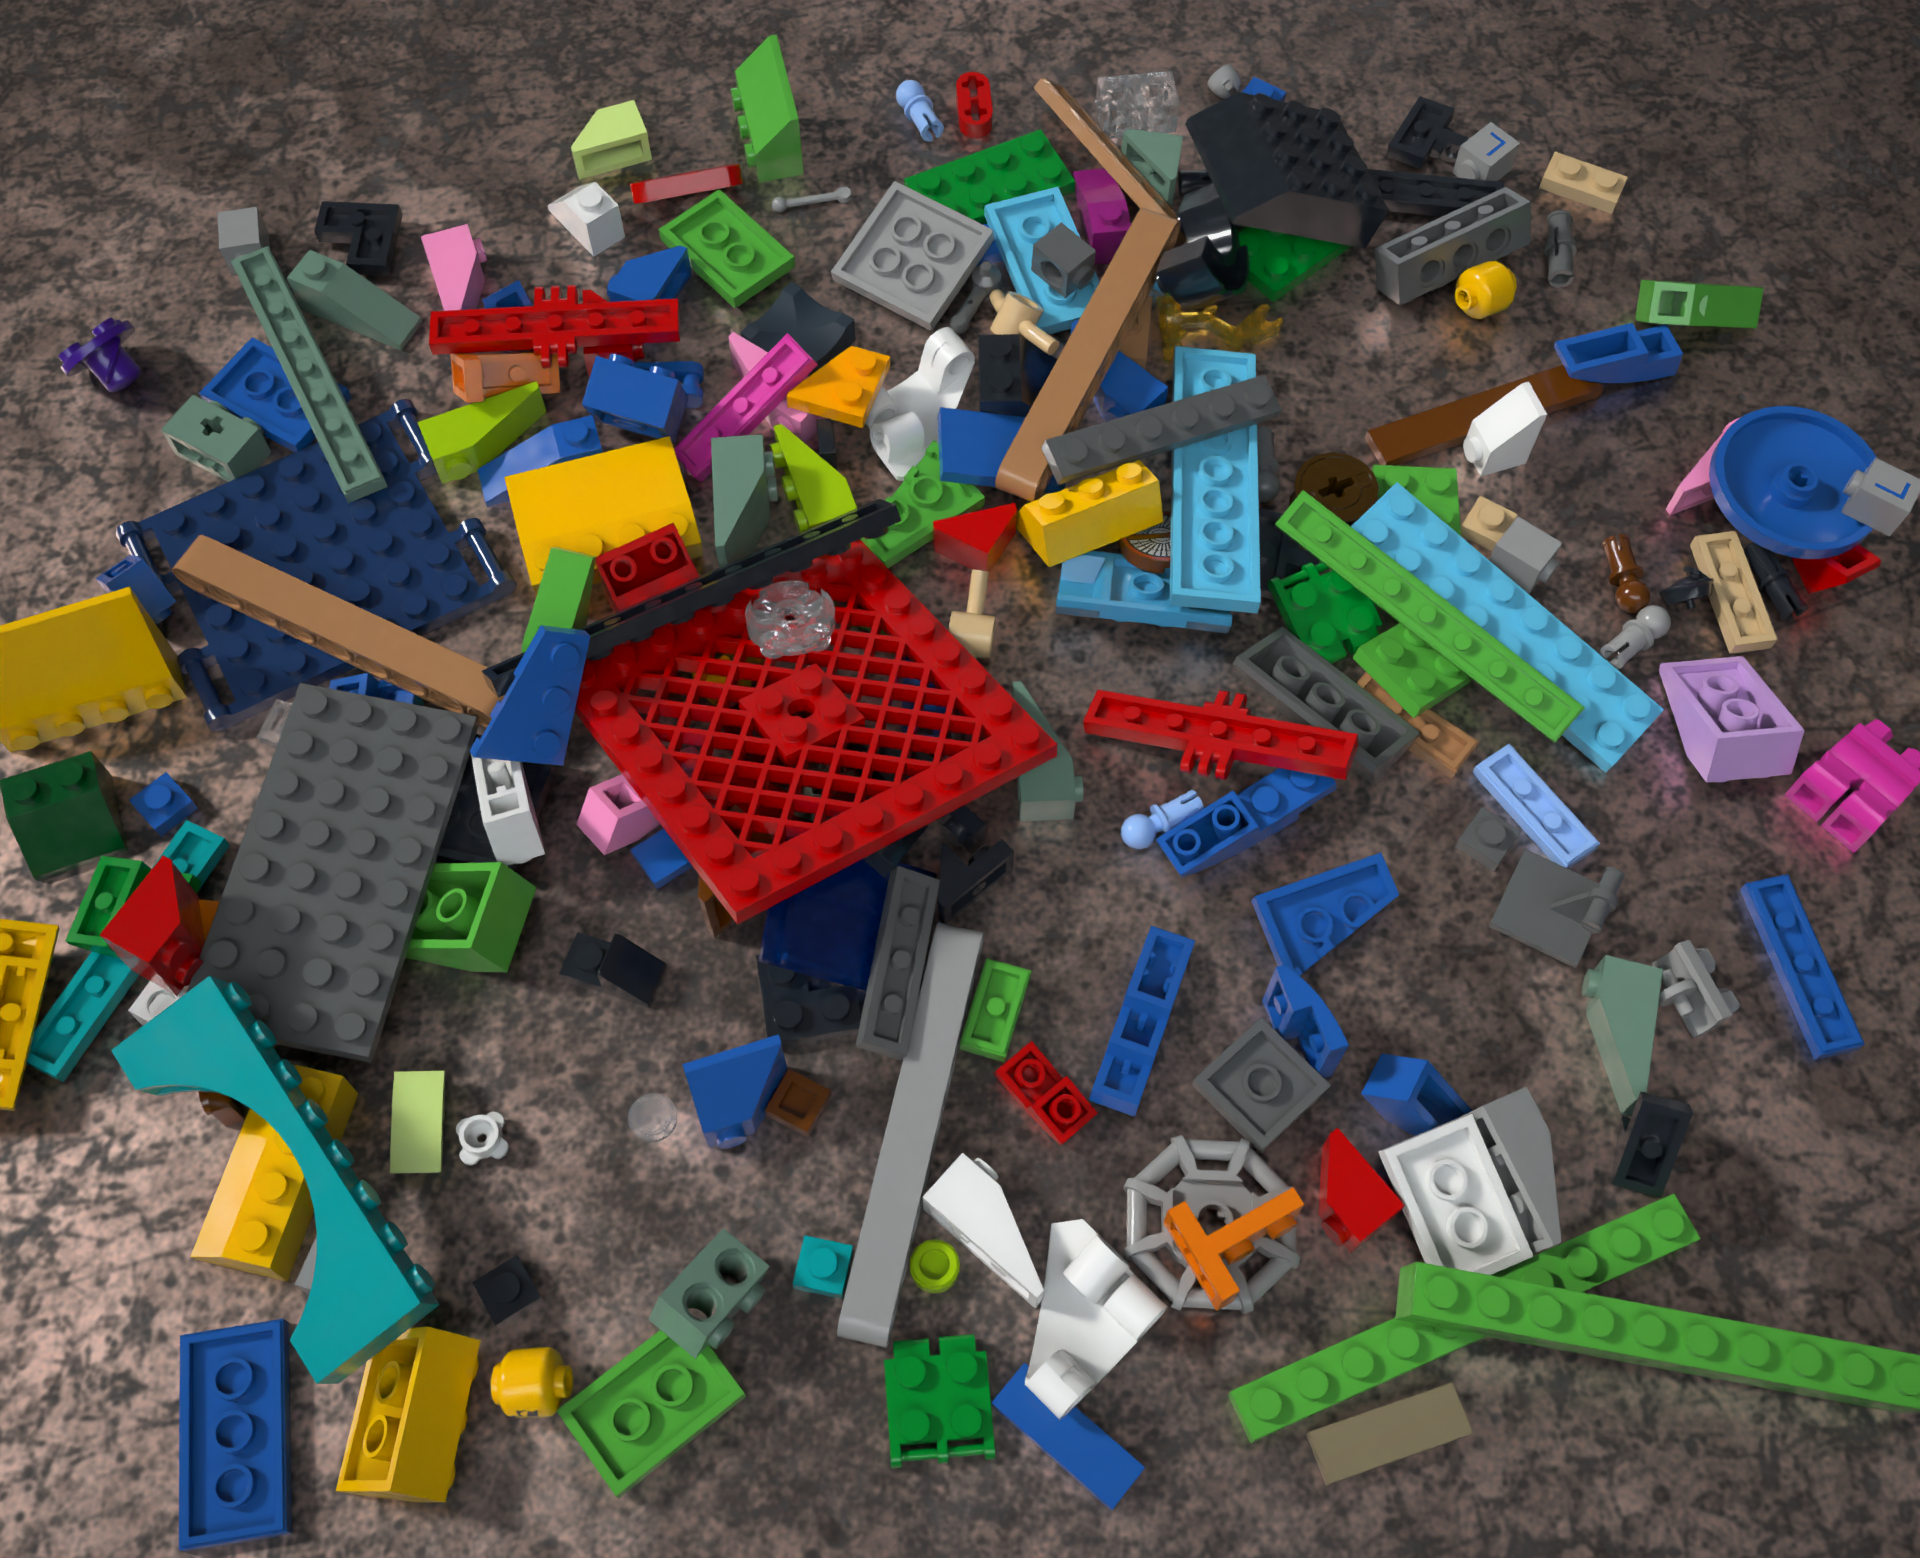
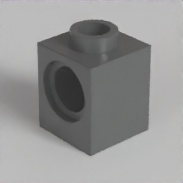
(1063, 260)

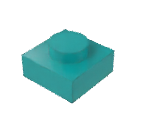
(823, 1267)

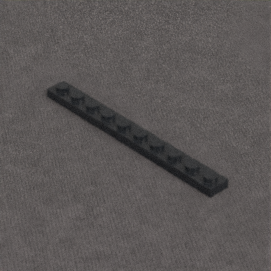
(720, 585)

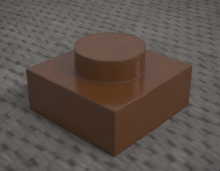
(798, 1103)
(223, 1107)

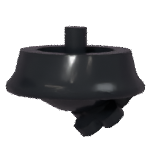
(1688, 589)

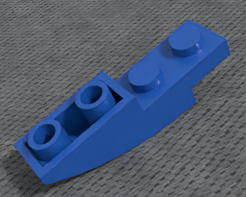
(1242, 819)

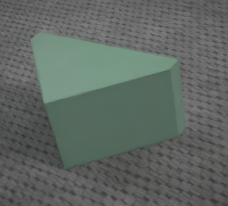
(1155, 157)

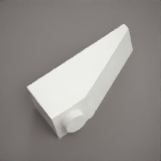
(507, 810)
(977, 1214)

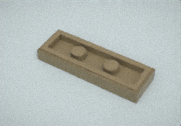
(1389, 1433)

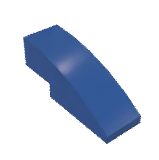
(1621, 354)

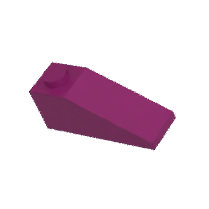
(1101, 212)

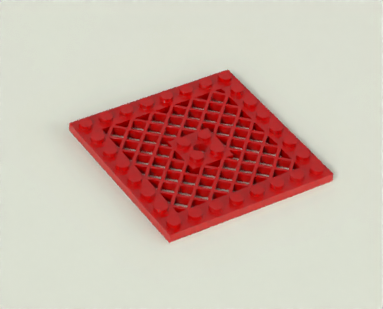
(759, 875)

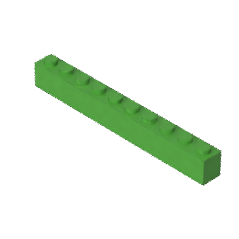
(1659, 1337)

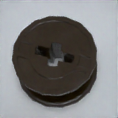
(1339, 484)

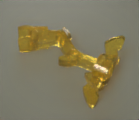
(1173, 320)

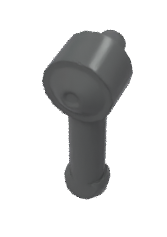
(984, 280)

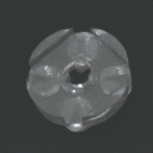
(780, 637)

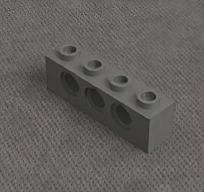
(1452, 244)

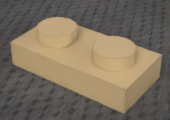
(1583, 182)

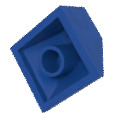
(735, 1089)

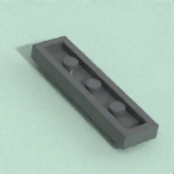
(898, 963)

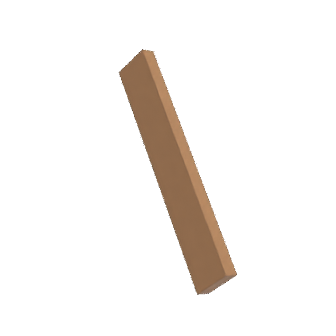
(1104, 149)

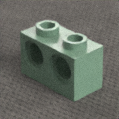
(704, 1289)

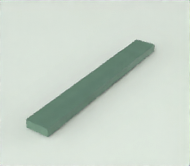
(309, 375)

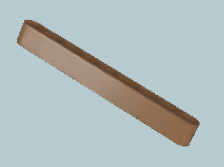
(1088, 352)
(337, 628)

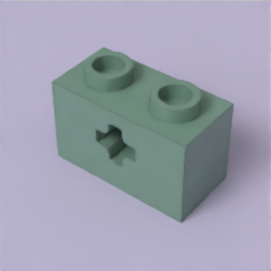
(216, 439)

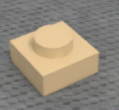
(1487, 523)

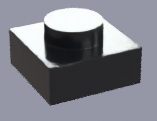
(508, 1292)

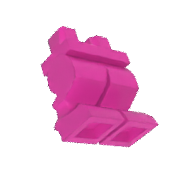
(1871, 770)

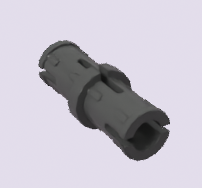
(1560, 248)

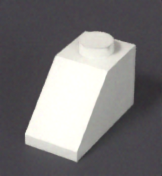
(590, 217)
(1505, 431)

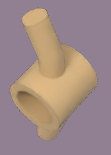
(1020, 316)
(972, 627)

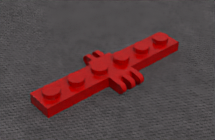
(554, 326)
(1221, 734)

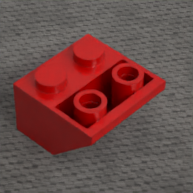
(645, 567)

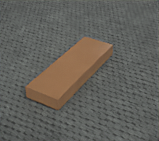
(1439, 740)

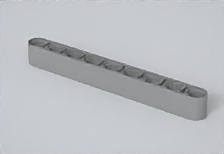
(910, 1138)

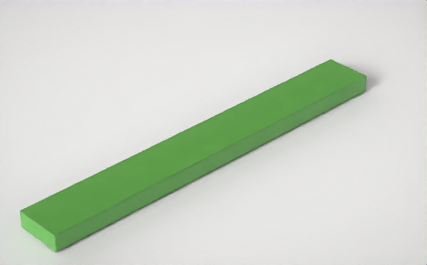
(1429, 617)

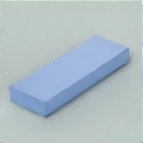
(1535, 807)

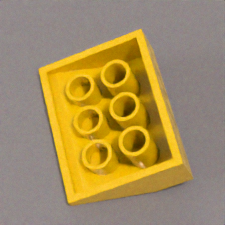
(601, 503)
(82, 669)

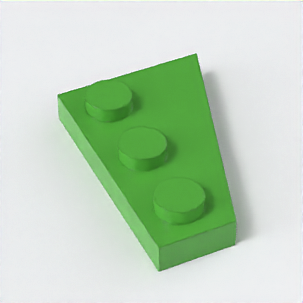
(919, 503)

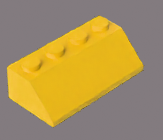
(263, 1195)

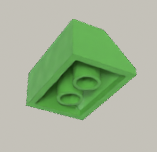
(768, 114)

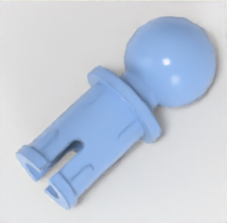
(918, 109)
(1140, 830)

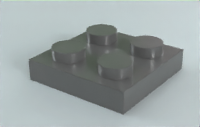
(1260, 1085)

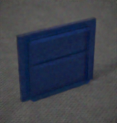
(830, 926)

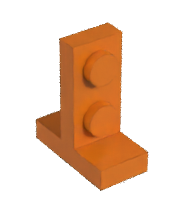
(495, 373)
(1230, 1242)

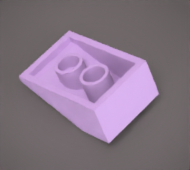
(1730, 719)

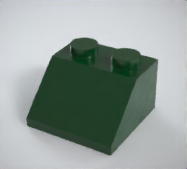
(64, 815)

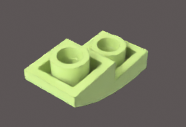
(417, 1122)

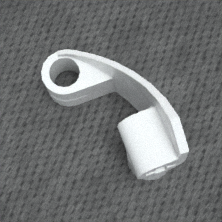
(906, 416)
(1087, 1316)

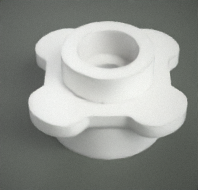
(471, 1128)

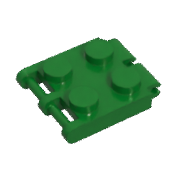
(1325, 611)
(938, 1399)

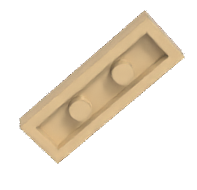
(1734, 592)

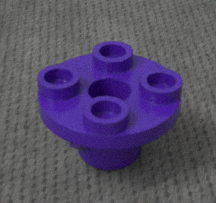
(104, 356)

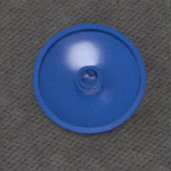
(1784, 481)

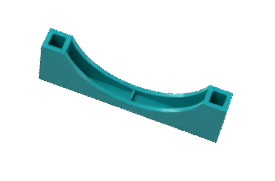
(363, 1279)

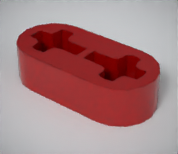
(980, 104)

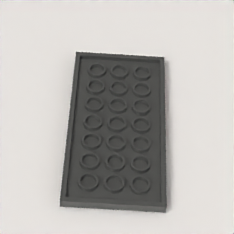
(337, 866)

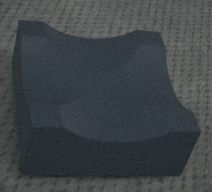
(813, 326)

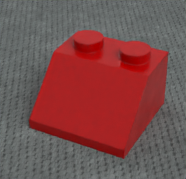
(160, 929)

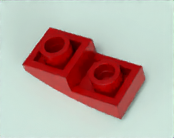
(1044, 1093)

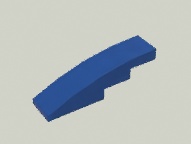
(1142, 1021)

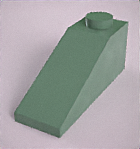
(349, 300)
(1052, 787)
(1623, 1022)

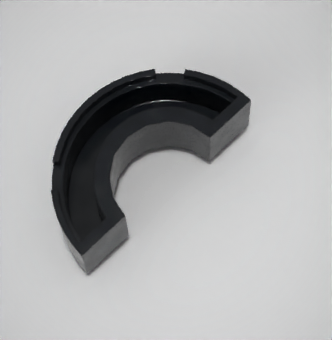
(1211, 261)

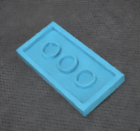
(1016, 228)

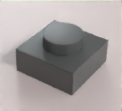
(1487, 839)

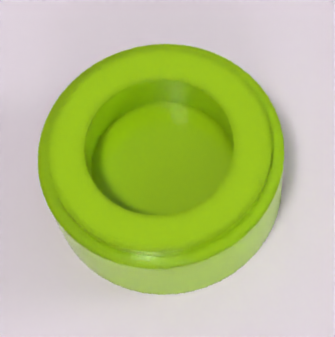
(934, 1266)

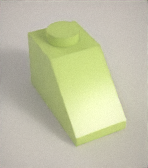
(611, 141)

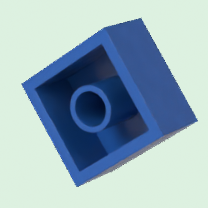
(635, 398)

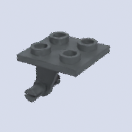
(1555, 907)

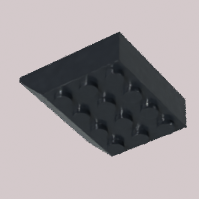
(1287, 169)

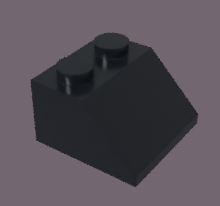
(1010, 373)

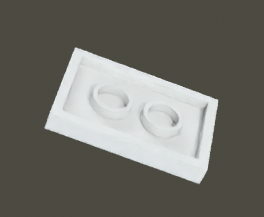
(1456, 1199)

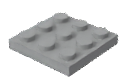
(913, 255)

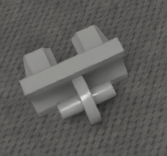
(1692, 989)

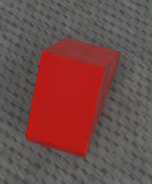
(976, 537)
(1835, 570)

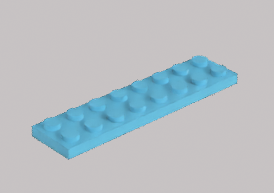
(1214, 496)
(1445, 562)

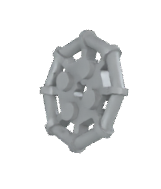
(1203, 1192)

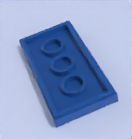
(234, 1435)

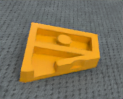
(843, 387)

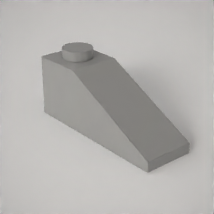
(1524, 1161)

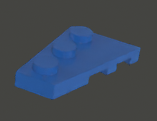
(541, 702)
(1323, 910)

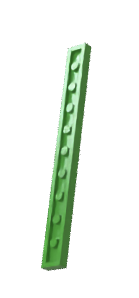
(1404, 1346)

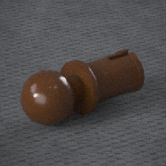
(1632, 593)

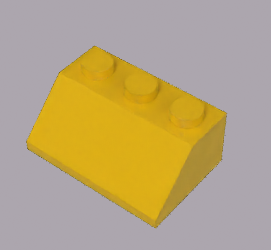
(1092, 513)
(410, 1417)

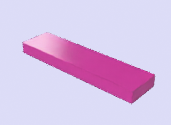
(746, 404)

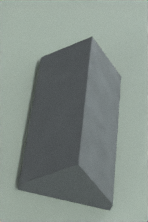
(1322, 696)

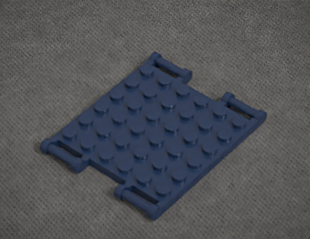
(373, 552)

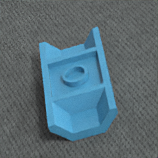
(1116, 590)

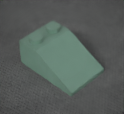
(741, 494)

